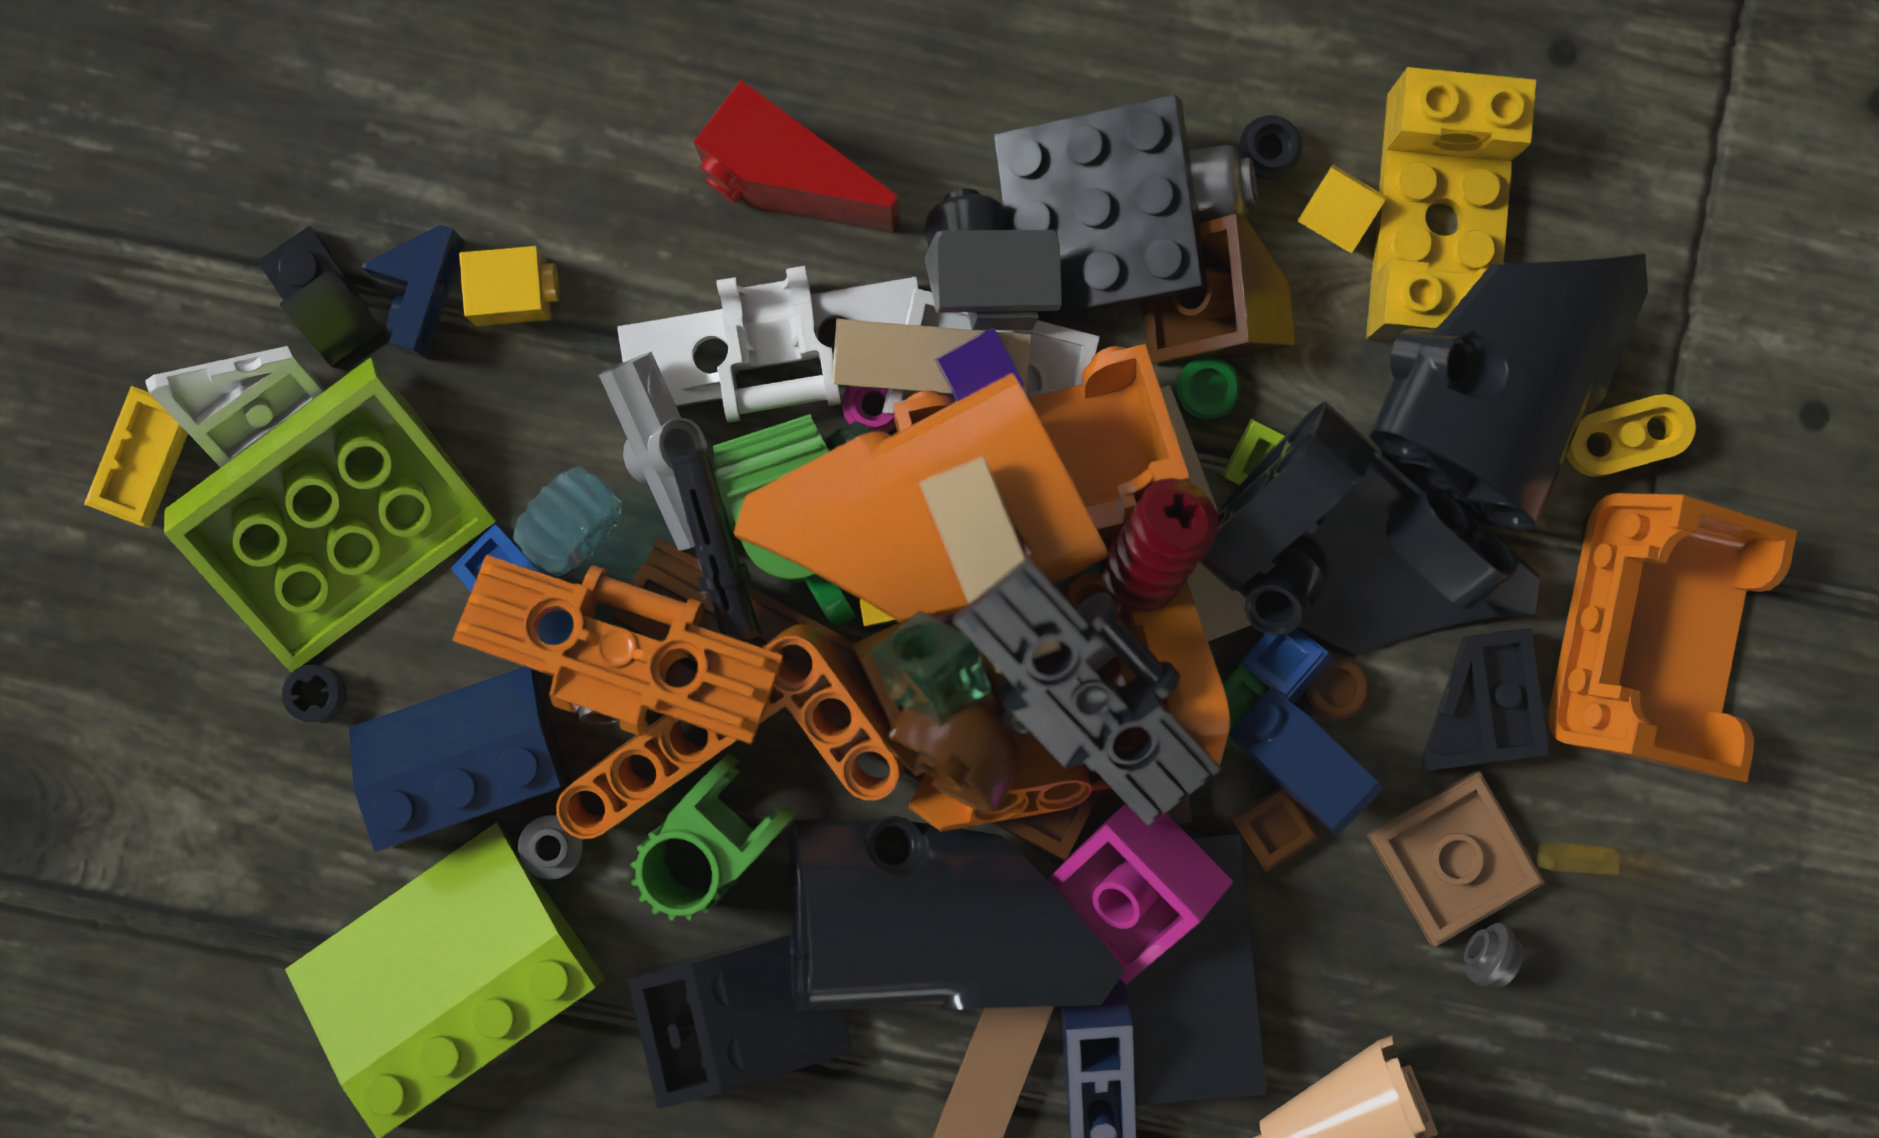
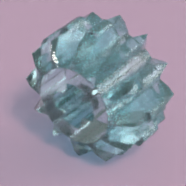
(567, 521)

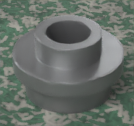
(529, 852)
(1493, 956)

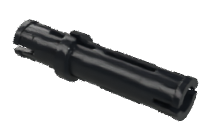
(714, 543)

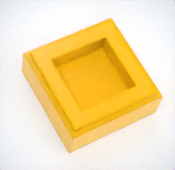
(1342, 208)

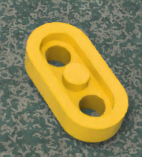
(1627, 436)

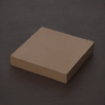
(1455, 858)

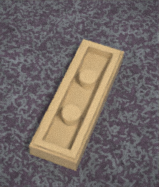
(905, 354)
(976, 529)

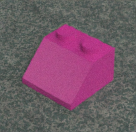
(1140, 886)

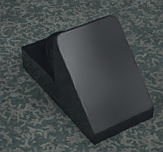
(320, 297)

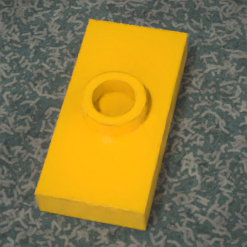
(137, 460)

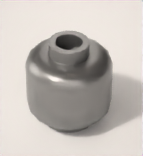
(1222, 182)

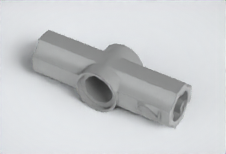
(650, 426)

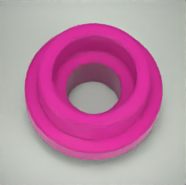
(853, 410)

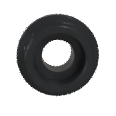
(1280, 131)

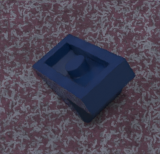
(426, 271)

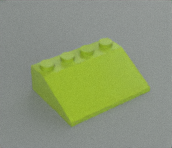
(327, 516)
(440, 979)

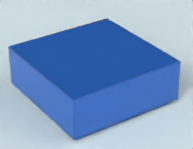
(1287, 663)

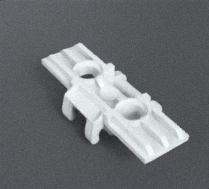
(762, 329)

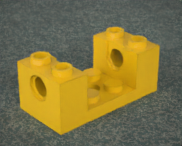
(1453, 146)

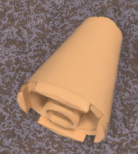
(1357, 1100)

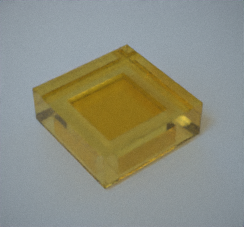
(1578, 858)

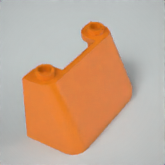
(1106, 433)
(1660, 630)

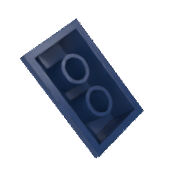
(455, 758)

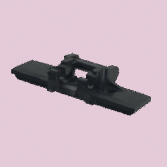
(1071, 703)

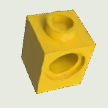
(508, 285)

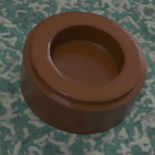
(1338, 690)

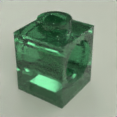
(931, 668)

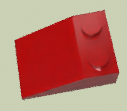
(784, 168)

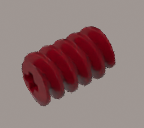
(1160, 544)

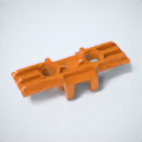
(611, 666)

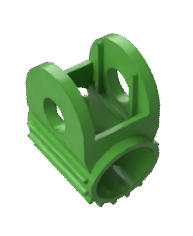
(757, 460)
(717, 831)

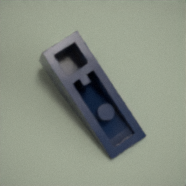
(1100, 1067)

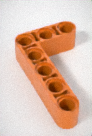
(677, 757)

